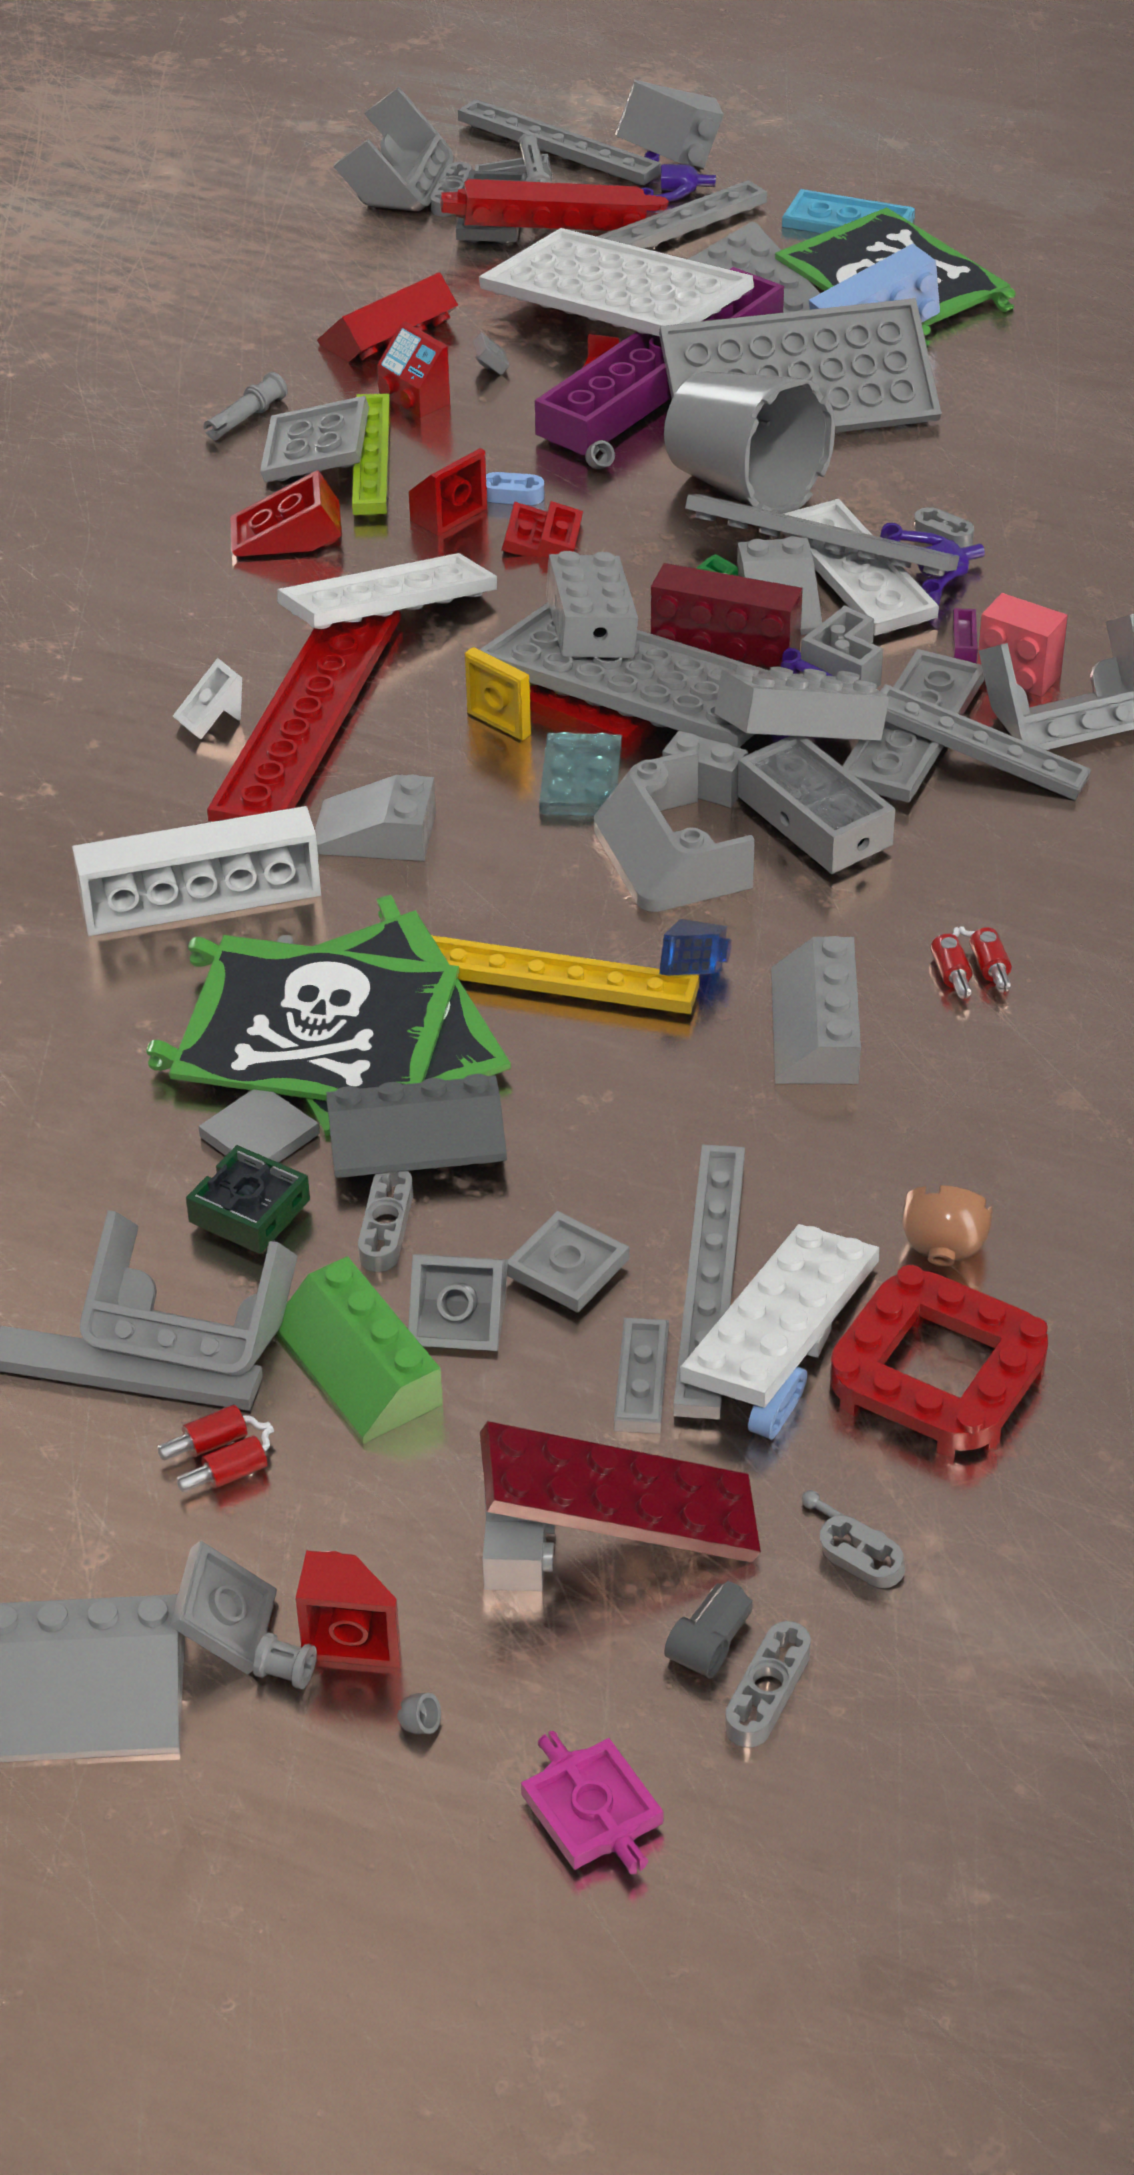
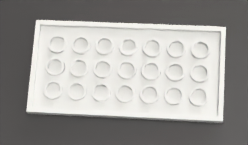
(615, 282)

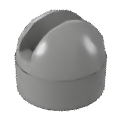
(605, 459)
(420, 1713)

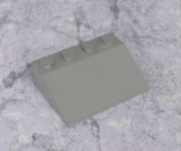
(90, 1678)

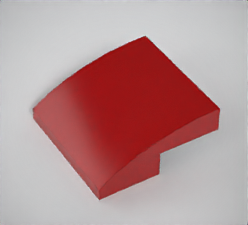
(542, 532)

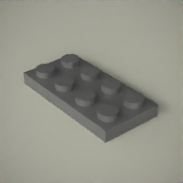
(499, 234)

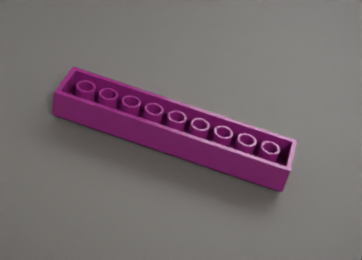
(628, 380)

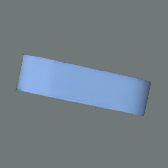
(516, 487)
(770, 1419)

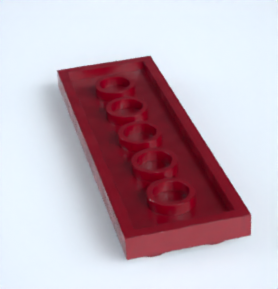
(618, 1492)

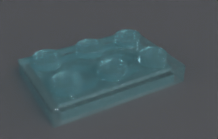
(579, 772)

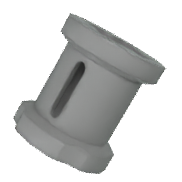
(284, 1660)

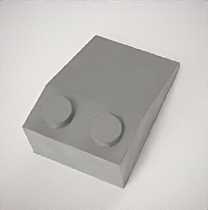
(670, 122)
(787, 563)
(379, 820)

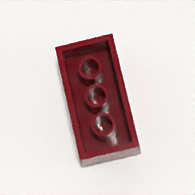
(726, 614)

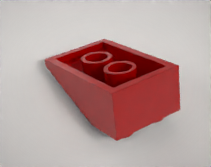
(289, 520)

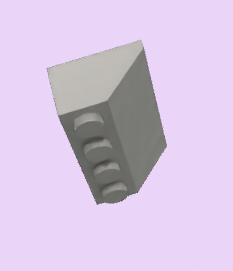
(816, 1014)

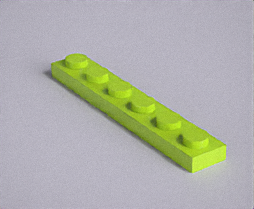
(371, 473)

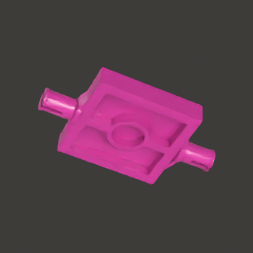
(592, 1803)

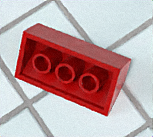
(376, 324)

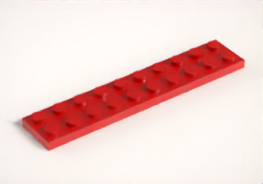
(302, 718)

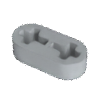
(945, 525)
(867, 1543)

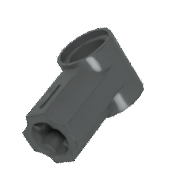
(705, 1637)

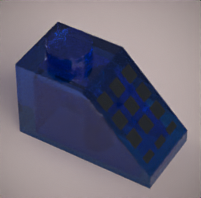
(694, 948)

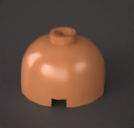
(946, 1223)

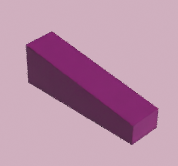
(965, 635)

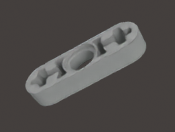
(450, 181)
(391, 1232)
(768, 1703)

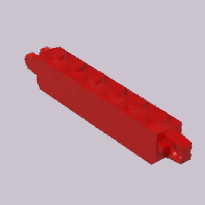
(550, 205)

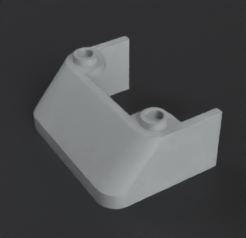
(412, 149)
(1071, 719)
(662, 865)
(122, 1318)

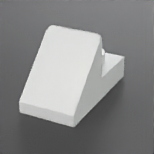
(215, 692)

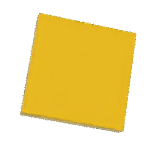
(498, 693)

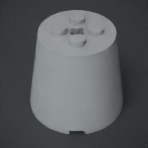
(752, 436)

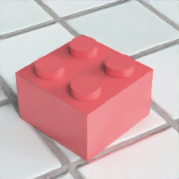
(1033, 638)

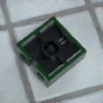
(248, 1199)

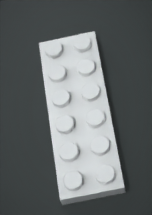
(863, 583)
(386, 590)
(780, 1315)

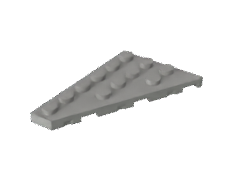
(755, 253)

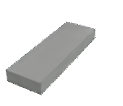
(641, 1375)

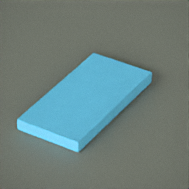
(825, 211)

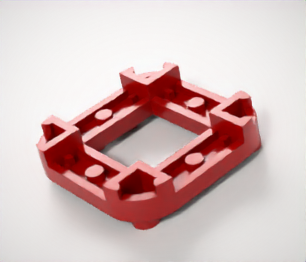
(955, 1422)

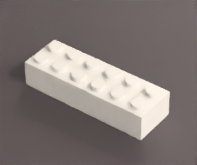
(197, 870)

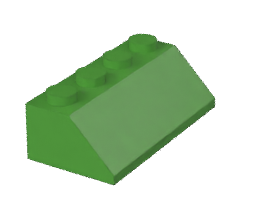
(359, 1351)

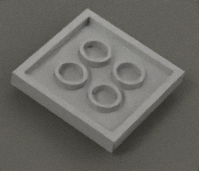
(315, 439)

